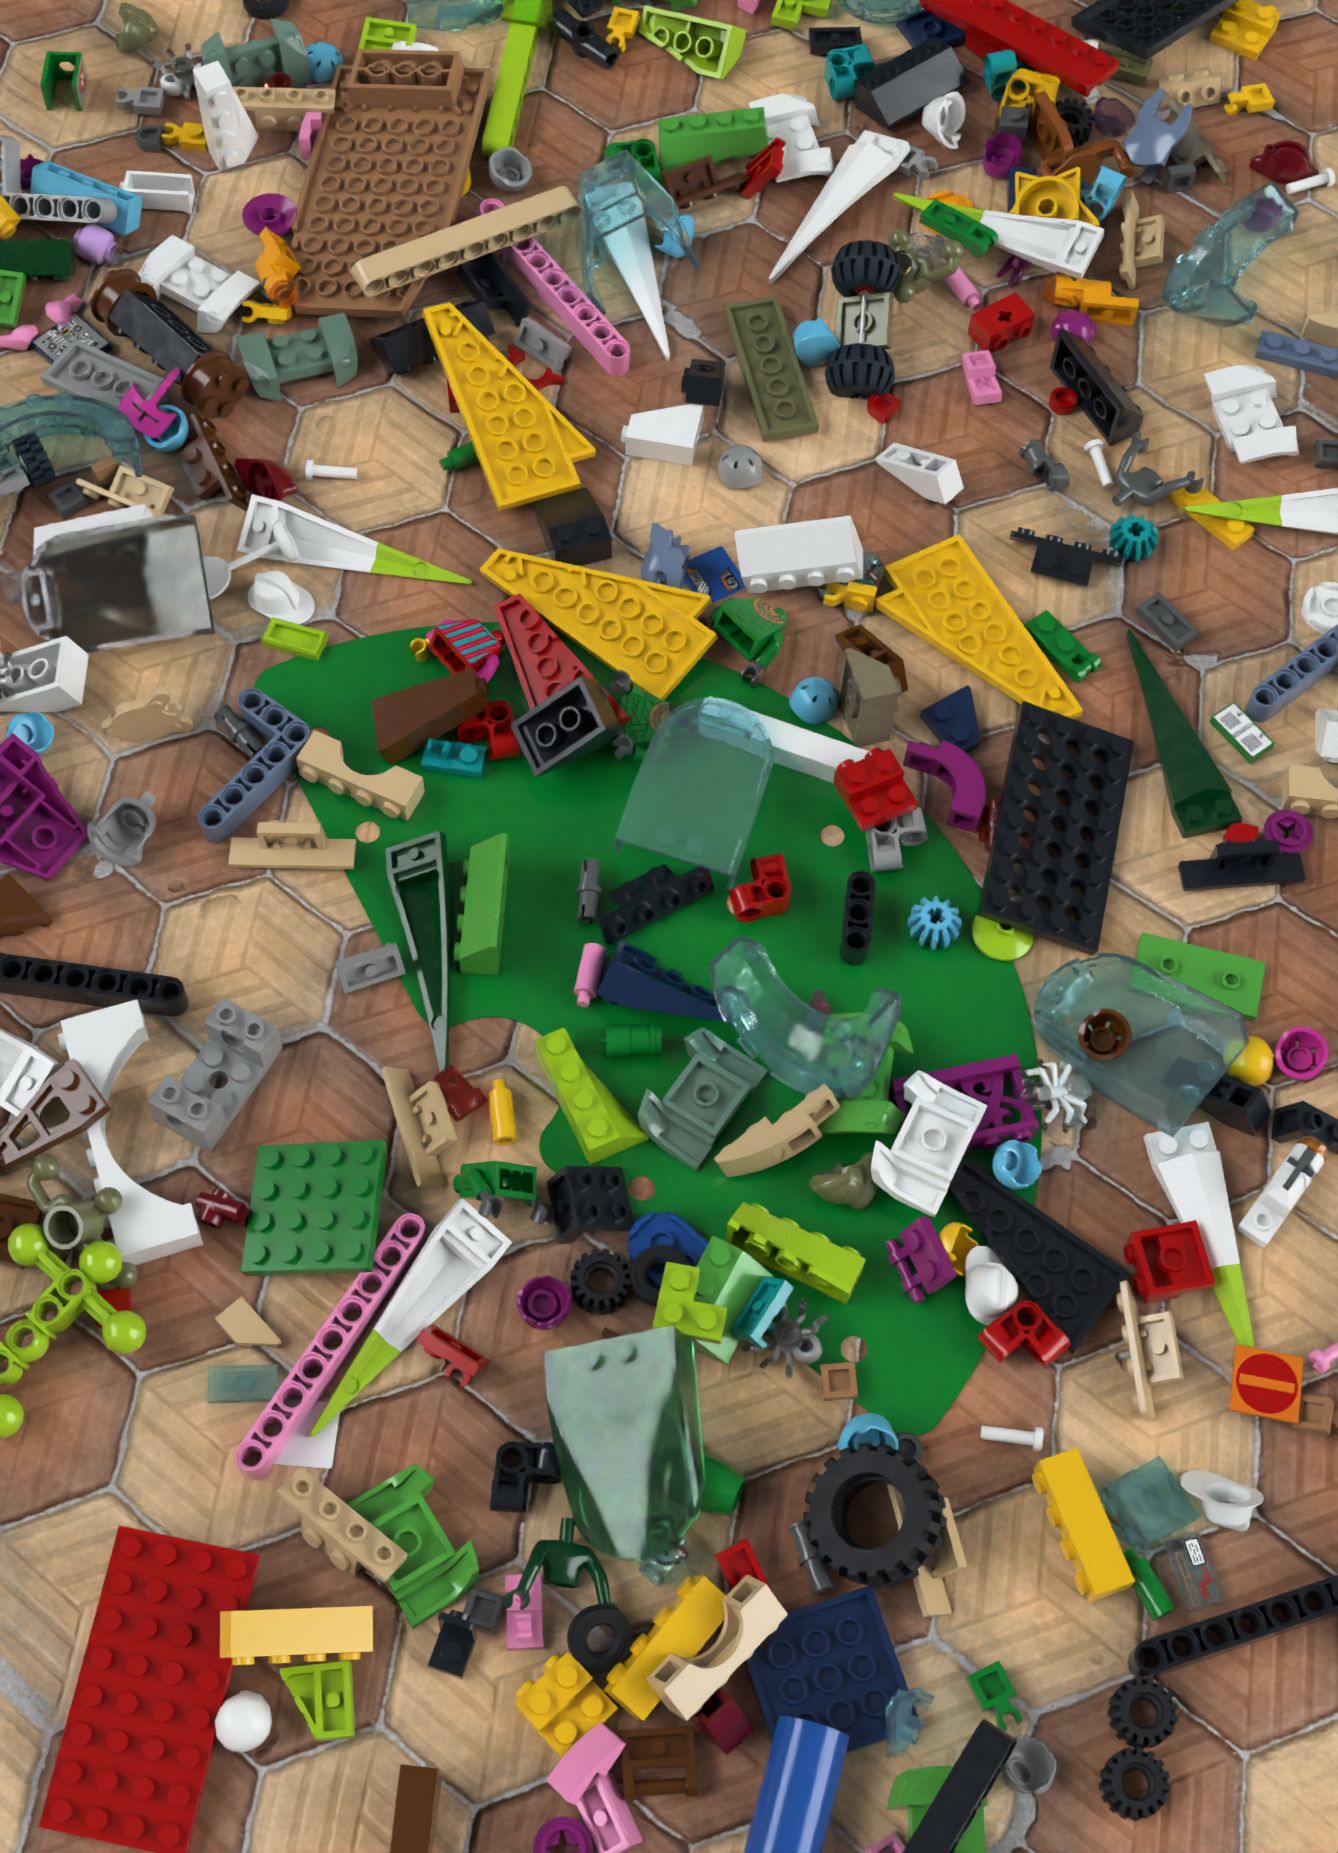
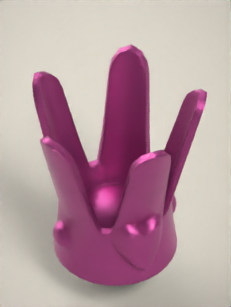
(1015, 262)

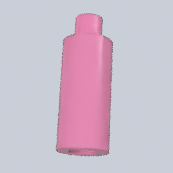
(964, 289)
(589, 973)

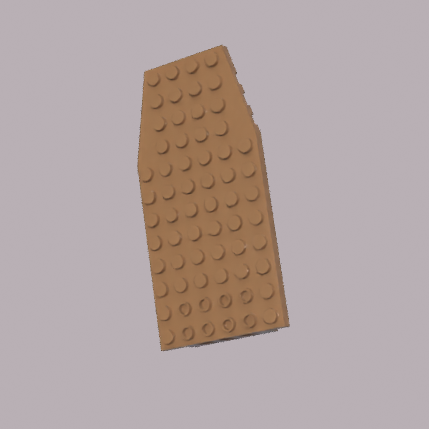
(383, 172)

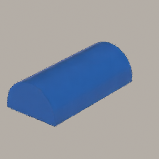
(797, 1788)

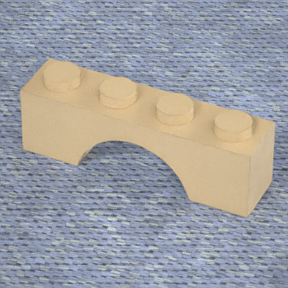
(393, 791)
(1308, 792)
(749, 1617)

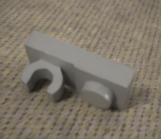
(542, 344)
(370, 967)

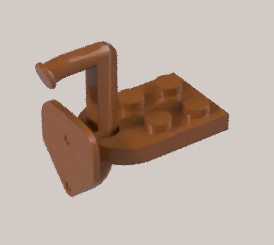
(1056, 147)

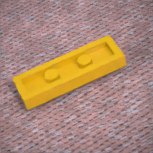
(1228, 531)

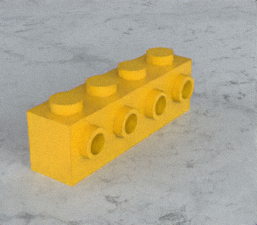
(1082, 1525)
(679, 1631)
(296, 1632)

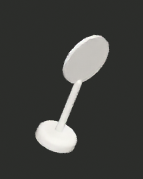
(219, 572)

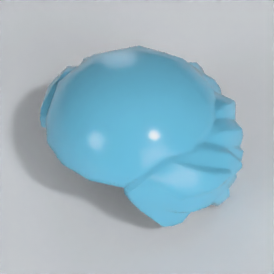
(33, 730)
(1016, 1164)

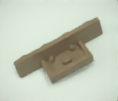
(1192, 149)

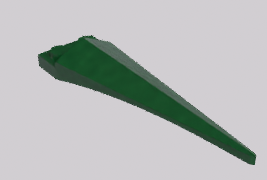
(1194, 786)
(422, 892)

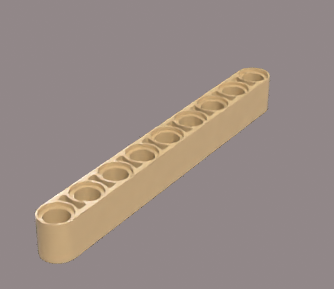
(465, 241)

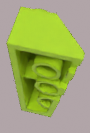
(590, 1108)
(795, 1252)

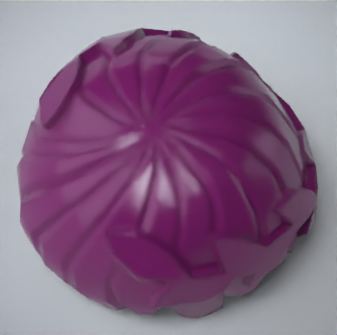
(544, 1302)

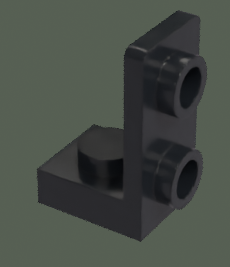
(1305, 1120)
(453, 1644)

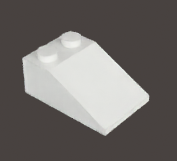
(46, 677)

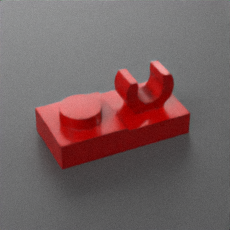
(443, 1345)
(738, 1562)

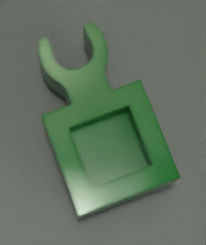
(993, 1691)

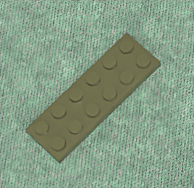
(770, 369)

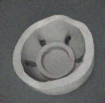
(509, 178)
(736, 470)

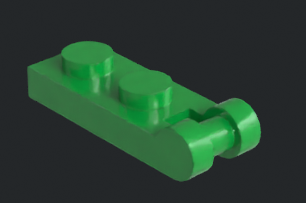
(959, 227)
(1062, 647)

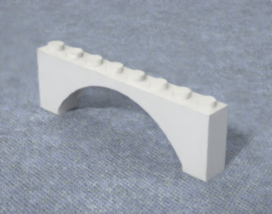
(145, 1223)

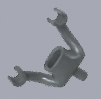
(1146, 484)

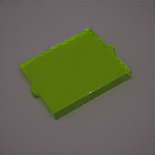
(527, 12)

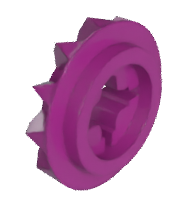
(1285, 820)
(574, 1833)

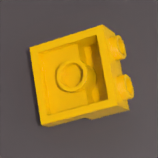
(1246, 28)
(563, 1703)

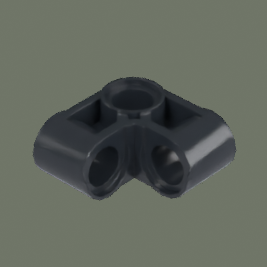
(511, 1484)

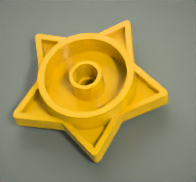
(1051, 194)

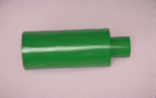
(459, 457)
(1148, 1586)

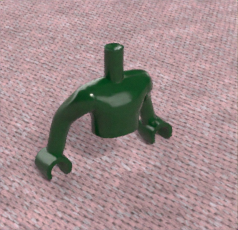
(561, 1567)

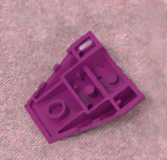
(35, 820)

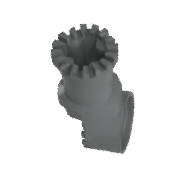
(1043, 466)

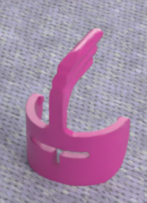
(148, 425)

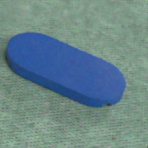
(665, 1230)

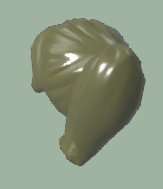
(136, 29)
(847, 1184)

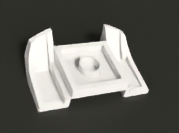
(791, 121)
(196, 283)
(1248, 415)
(928, 1144)

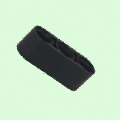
(857, 905)

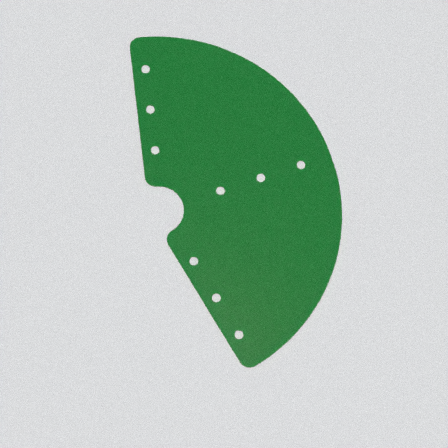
(953, 998)

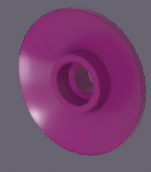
(269, 211)

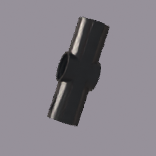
(583, 39)

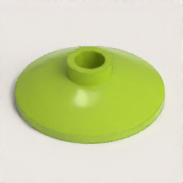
(1000, 943)

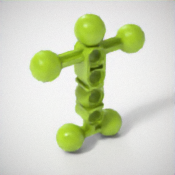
(98, 1263)

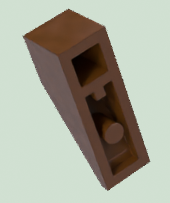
(865, 642)

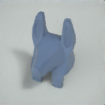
(1153, 138)

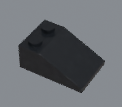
(573, 528)
(567, 726)

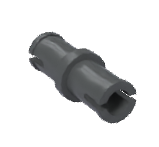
(238, 731)
(588, 891)
(813, 1566)

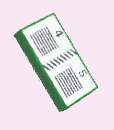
(1241, 732)

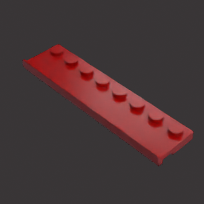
(1031, 39)

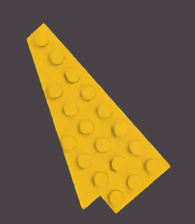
(514, 429)
(961, 612)
(614, 617)

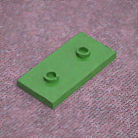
(1215, 973)

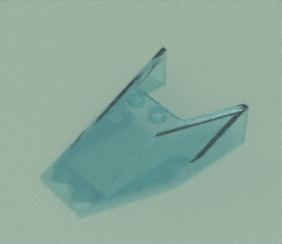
(614, 197)

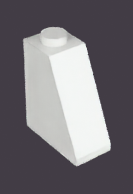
(664, 434)

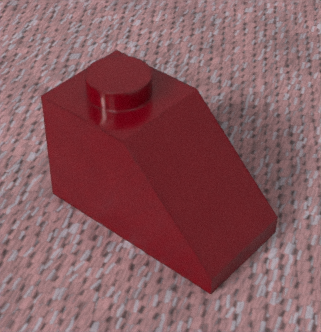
(722, 1722)

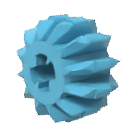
(928, 912)

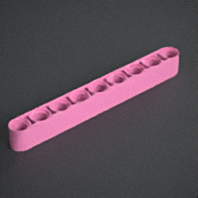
(566, 301)
(331, 1360)

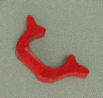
(547, 379)

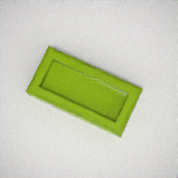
(294, 639)

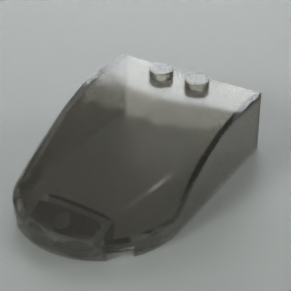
(120, 585)

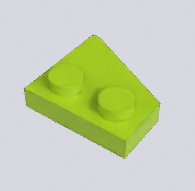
(383, 33)
(324, 1698)

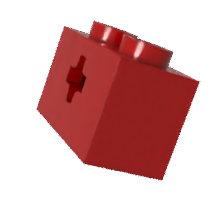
(1001, 323)

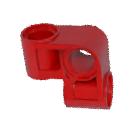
(499, 733)
(754, 899)
(1041, 1339)

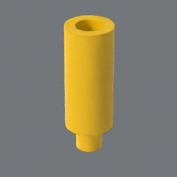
(502, 1114)

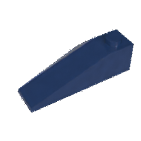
(640, 984)

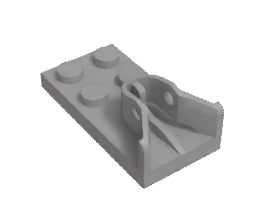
(100, 376)

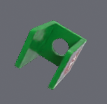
(53, 72)

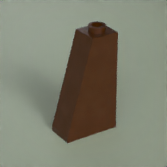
(426, 711)
(416, 1809)

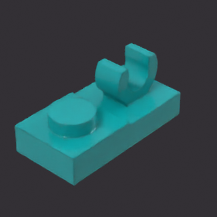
(454, 758)
(760, 1310)

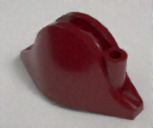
(1284, 162)
(266, 478)

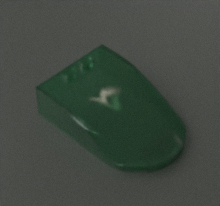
(628, 1439)

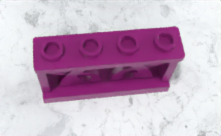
(991, 1075)

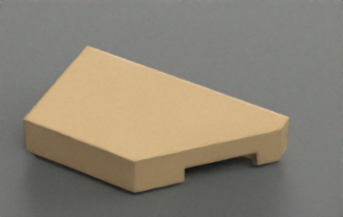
(246, 1326)

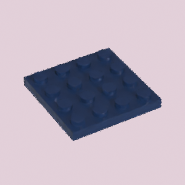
(830, 1668)

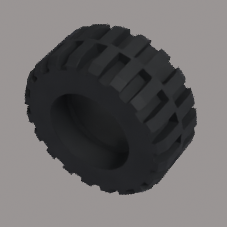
(832, 1500)

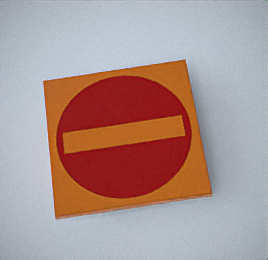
(1266, 1384)

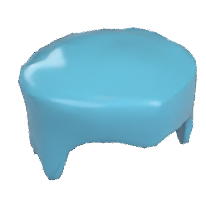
(670, 246)
(814, 342)
(867, 1429)

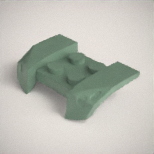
(258, 60)
(300, 355)
(700, 1098)

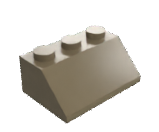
(867, 698)

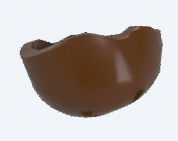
(1103, 1039)

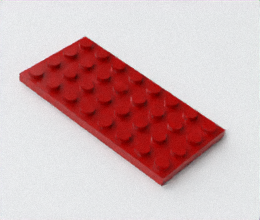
(148, 1693)

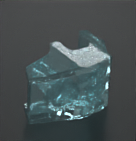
(900, 1724)

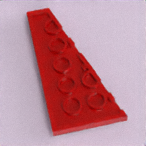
(540, 655)

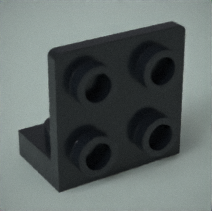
(589, 1201)

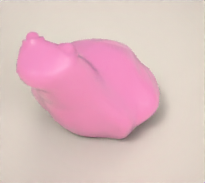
(61, 311)
(19, 338)

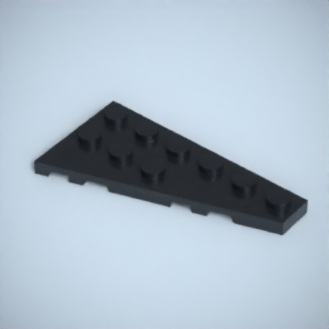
(1046, 1259)

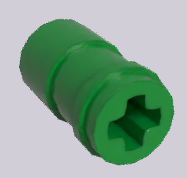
(632, 1039)

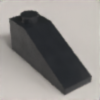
(1237, 1105)

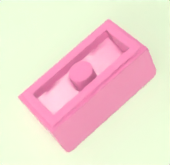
(608, 1816)

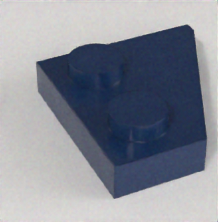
(954, 720)

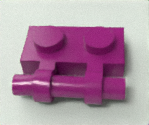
(927, 1255)

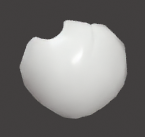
(243, 1722)

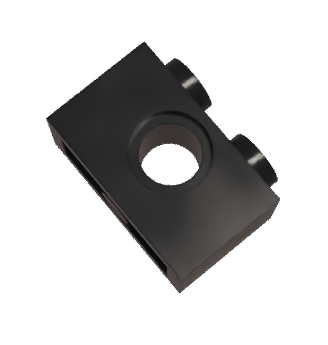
(703, 382)

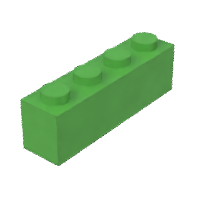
(715, 134)

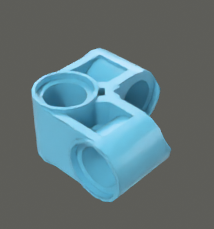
(1105, 191)

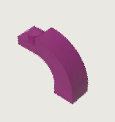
(958, 773)

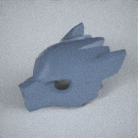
(665, 558)

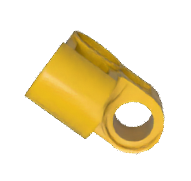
(1034, 83)

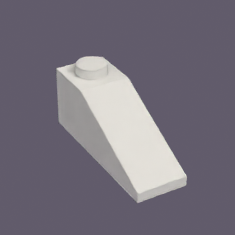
(924, 472)

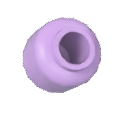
(95, 244)

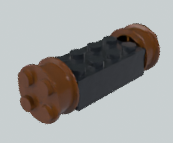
(134, 311)

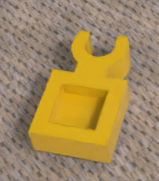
(622, 26)
(189, 137)

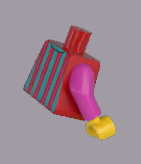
(462, 646)

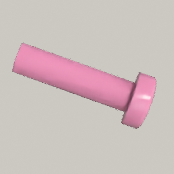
(1320, 1359)

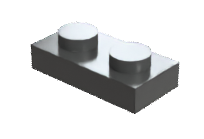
(1167, 622)

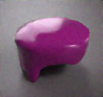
(1001, 154)

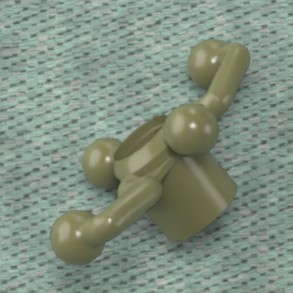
(921, 271)
(60, 1214)

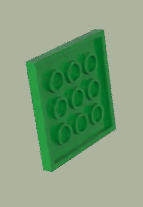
(314, 1208)

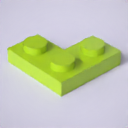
(788, 12)
(678, 1306)

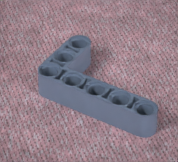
(1294, 677)
(260, 767)

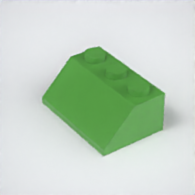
(728, 1281)

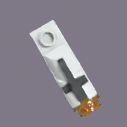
(1283, 1191)

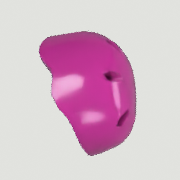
(1298, 1059)

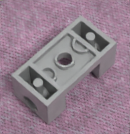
(238, 1048)

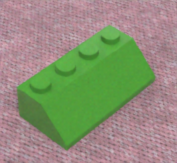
(484, 907)

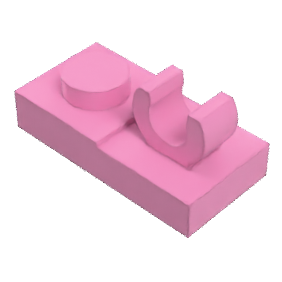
(524, 1625)

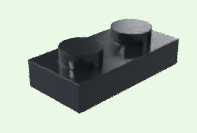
(829, 38)

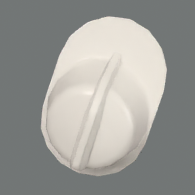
(280, 598)
(988, 1285)
(1223, 1499)

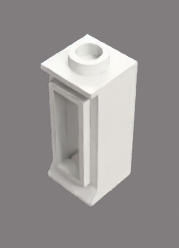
(161, 190)

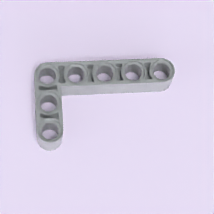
(39, 203)

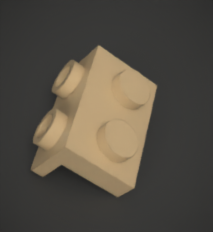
(1195, 88)

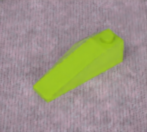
(700, 43)

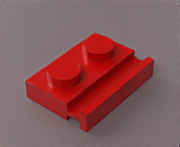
(763, 168)

